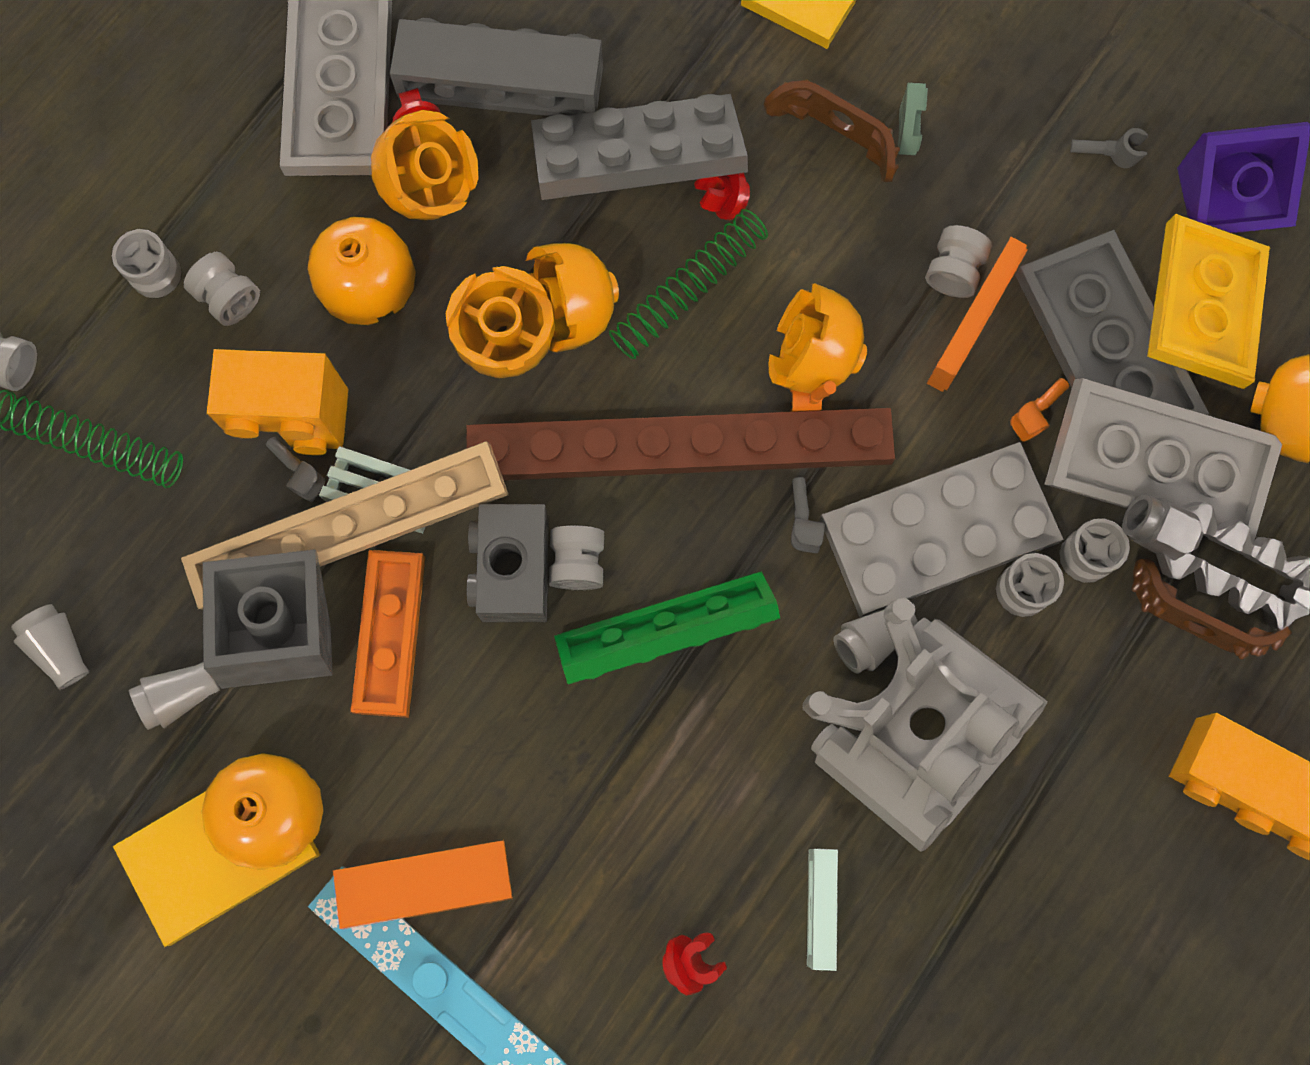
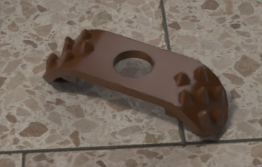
(810, 99)
(1161, 601)

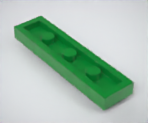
(666, 627)

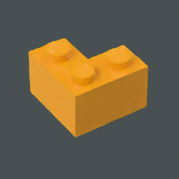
(279, 393)

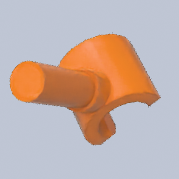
(813, 401)
(1029, 419)

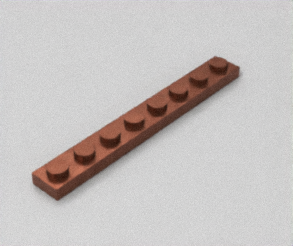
(689, 443)

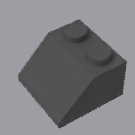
(265, 619)

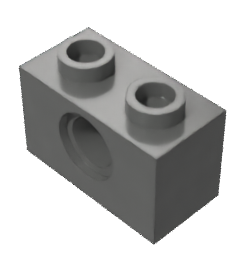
(504, 530)

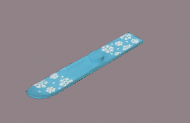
(440, 988)

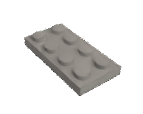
(335, 85)
(1133, 445)
(940, 529)

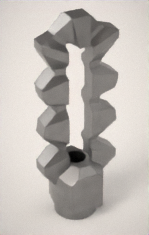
(1179, 530)

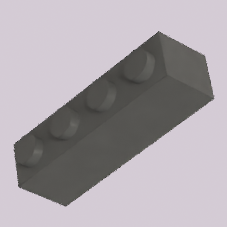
(497, 68)

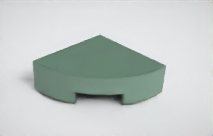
(910, 118)

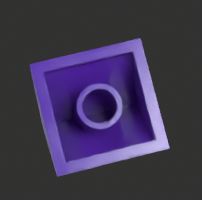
(1246, 177)

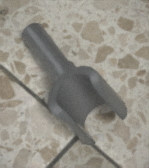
(1119, 150)
(305, 479)
(806, 534)

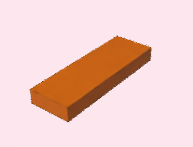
(978, 315)
(388, 634)
(422, 885)

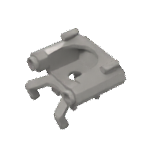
(916, 781)

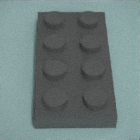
(638, 146)
(1102, 321)

